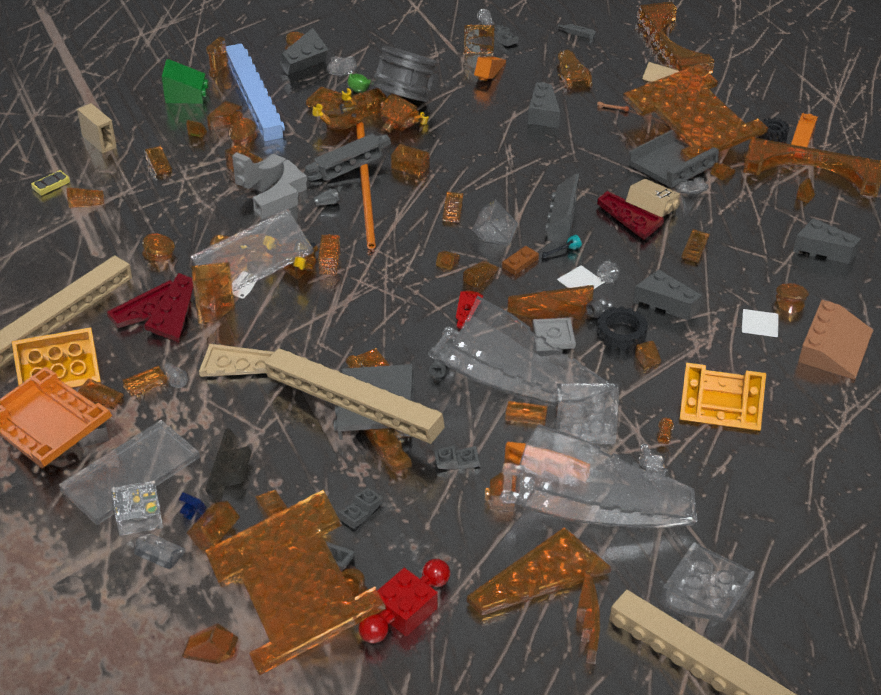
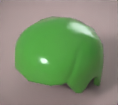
(358, 83)

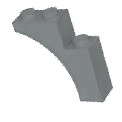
(257, 175)
(283, 194)

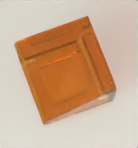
(647, 354)

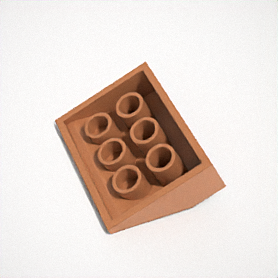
(835, 341)

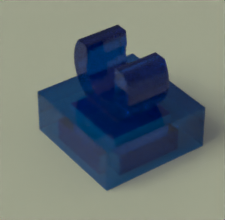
(191, 505)

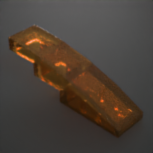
(389, 448)
(589, 614)

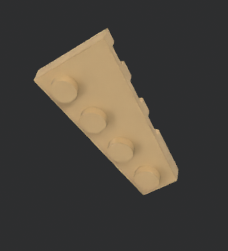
(230, 360)

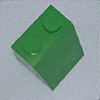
(183, 84)

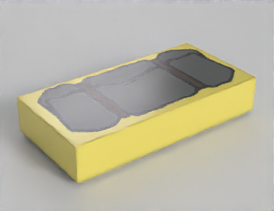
(50, 182)

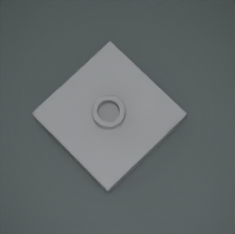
(556, 331)

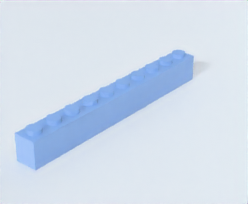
(254, 93)

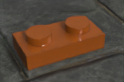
(520, 260)

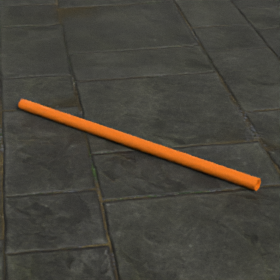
(366, 194)

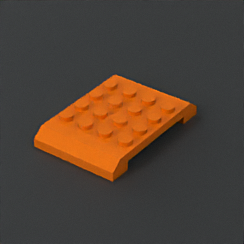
(47, 417)

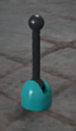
(572, 243)

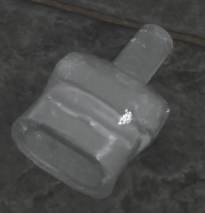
(652, 461)

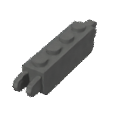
(347, 157)

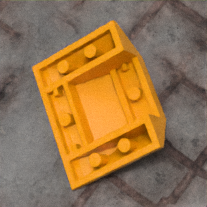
(722, 398)

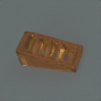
(157, 152)
(84, 197)
(453, 197)
(695, 236)
(479, 273)
(91, 388)
(274, 498)

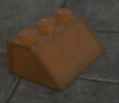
(212, 291)

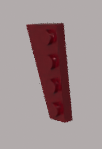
(635, 218)
(138, 308)
(171, 311)

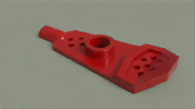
(466, 301)

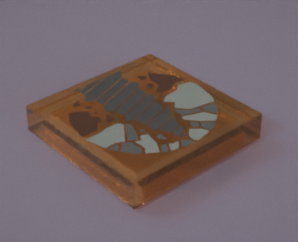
(478, 39)

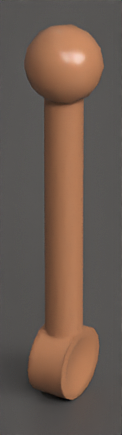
(601, 104)

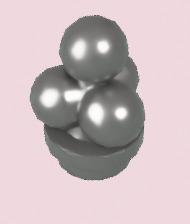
(597, 307)

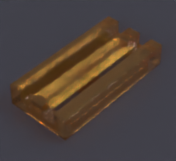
(144, 381)
(528, 413)

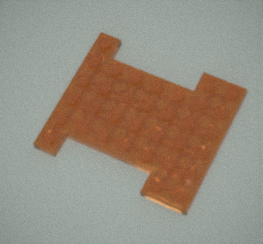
(694, 111)
(293, 580)

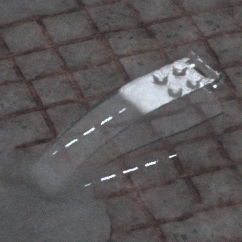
(508, 356)
(585, 485)

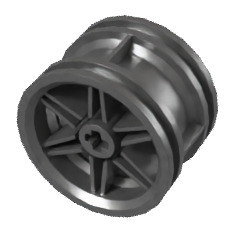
(405, 73)

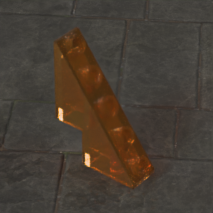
(552, 303)

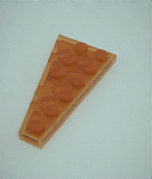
(545, 569)

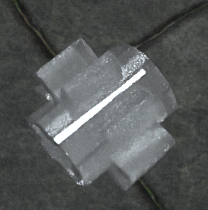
(608, 272)

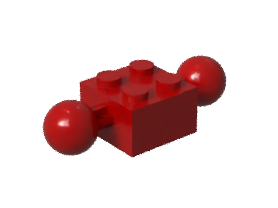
(406, 601)

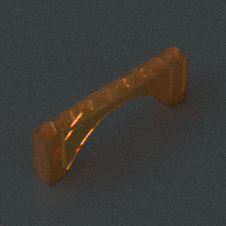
(654, 19)
(860, 171)

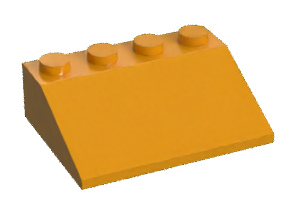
(67, 354)

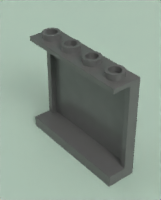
(662, 159)
(393, 378)

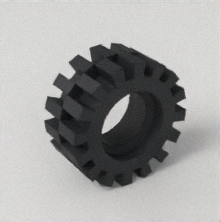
(776, 131)

